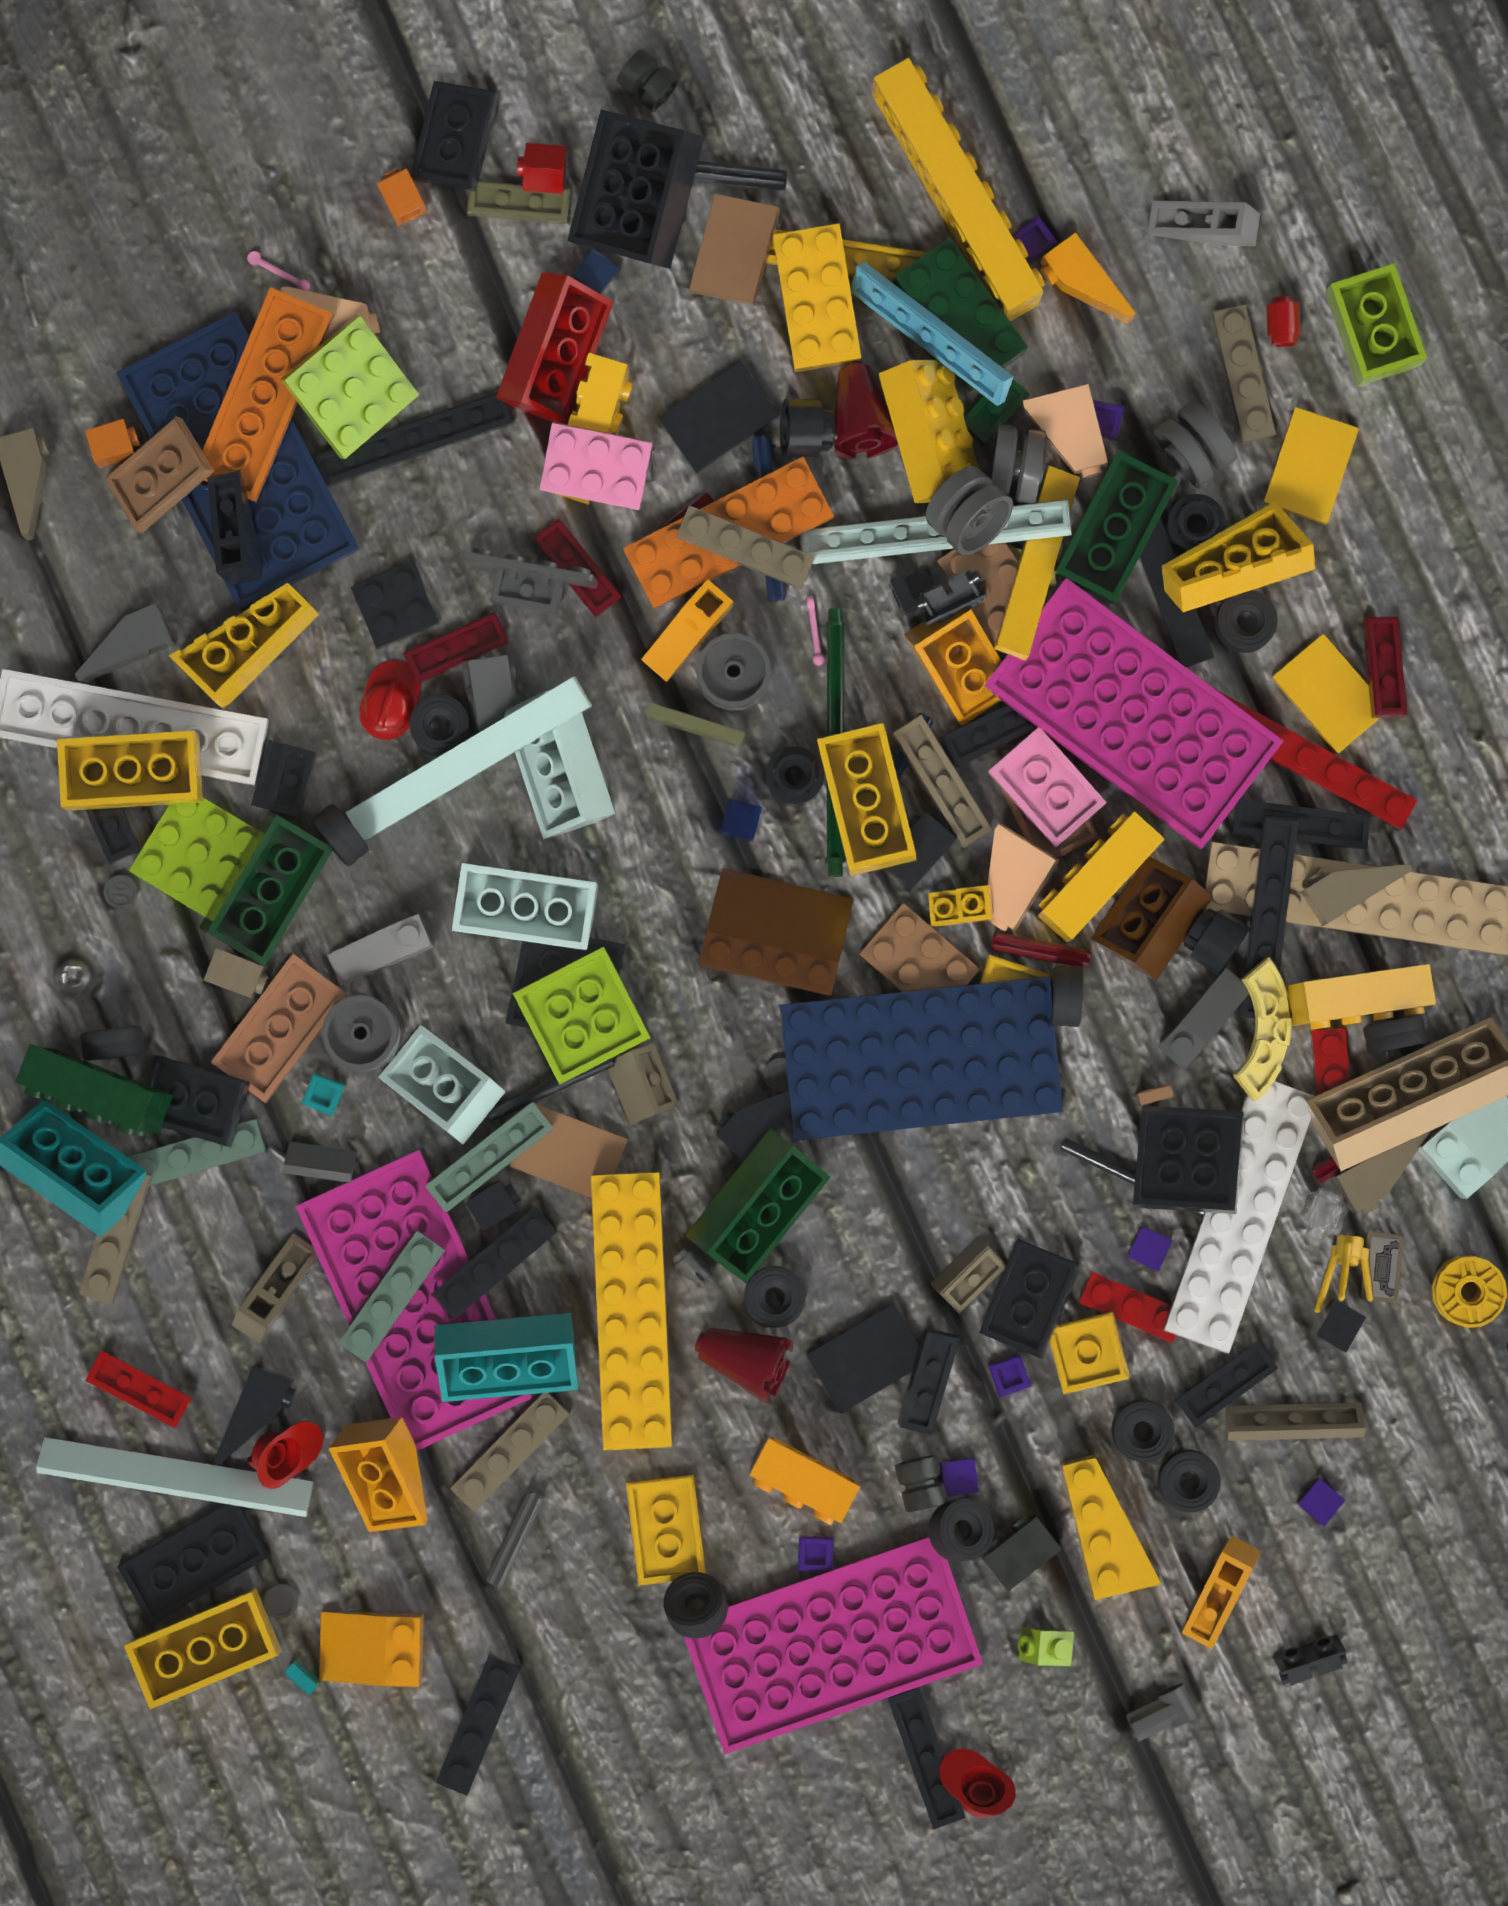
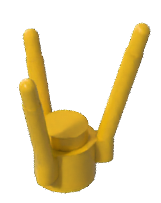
(1347, 1253)

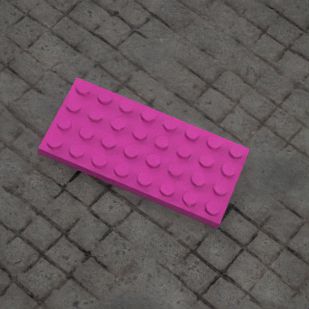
(1135, 714)
(358, 1238)
(833, 1644)

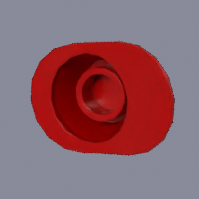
(389, 700)
(285, 1453)
(976, 1783)

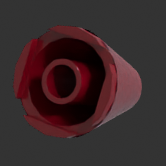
(861, 414)
(746, 1359)

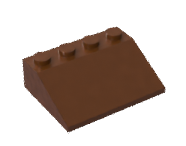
(776, 932)

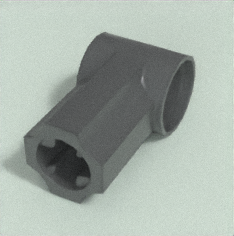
(1170, 1708)

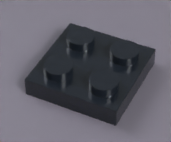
(394, 605)

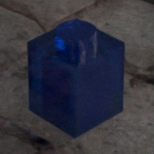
(741, 820)

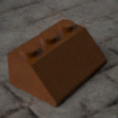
(1152, 917)

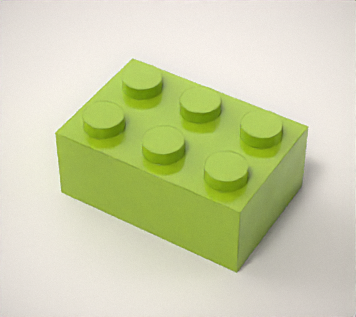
(1376, 325)

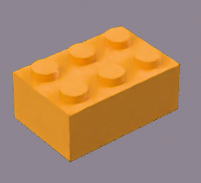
(803, 1480)

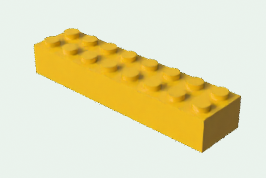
(956, 189)
(631, 1311)

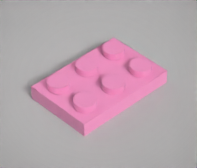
(596, 466)
(1047, 787)

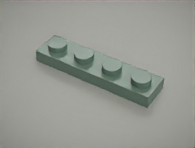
(199, 1154)
(489, 1157)
(391, 1296)

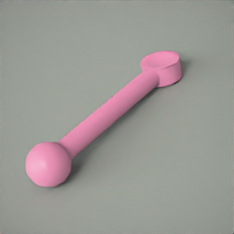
(255, 259)
(818, 658)

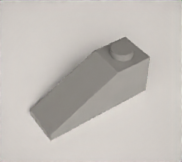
(1205, 222)
(381, 949)

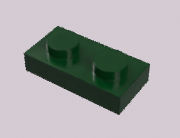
(985, 416)

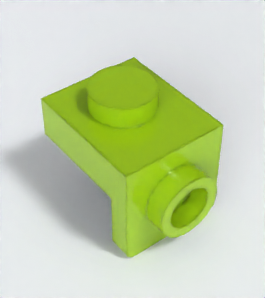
(1045, 1646)

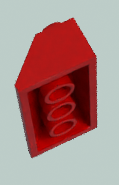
(553, 348)

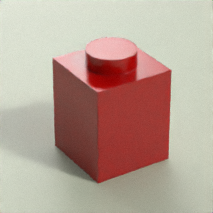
(543, 168)

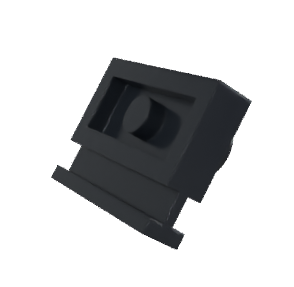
(284, 779)

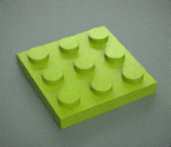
(349, 387)
(193, 853)
(581, 1015)

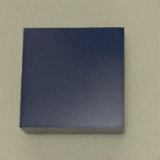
(596, 272)

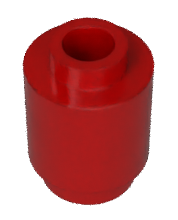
(1283, 321)

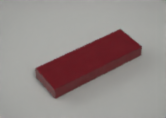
(565, 551)
(456, 647)
(1384, 667)

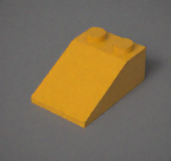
(957, 662)
(381, 1473)
(371, 1648)

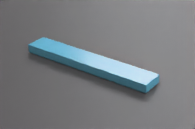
(931, 333)

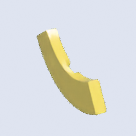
(1271, 1029)

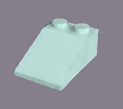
(442, 1084)
(1470, 1148)

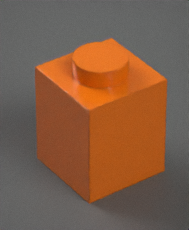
(401, 196)
(112, 442)

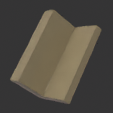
(642, 1084)

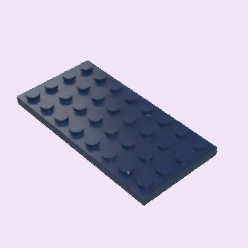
(295, 512)
(920, 1058)

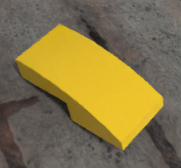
(960, 906)

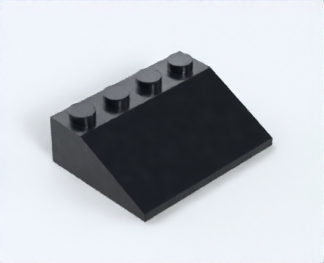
(635, 188)

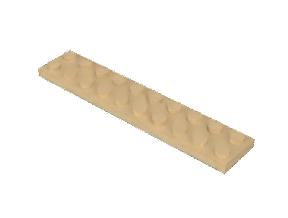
(1410, 909)

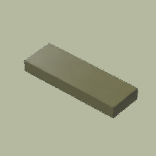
(513, 203)
(695, 725)

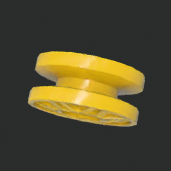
(1489, 1297)

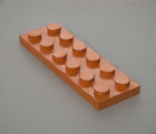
(257, 402)
(772, 506)

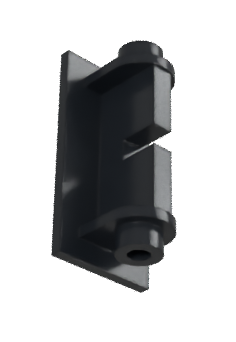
(967, 591)
(1295, 1662)

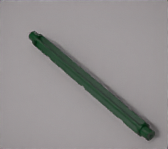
(835, 725)

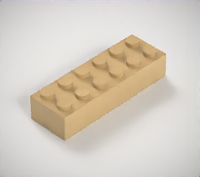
(1412, 1094)

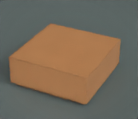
(1154, 1094)

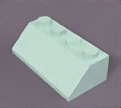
(563, 777)
(524, 906)

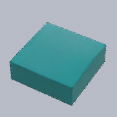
(323, 1094)
(302, 1677)

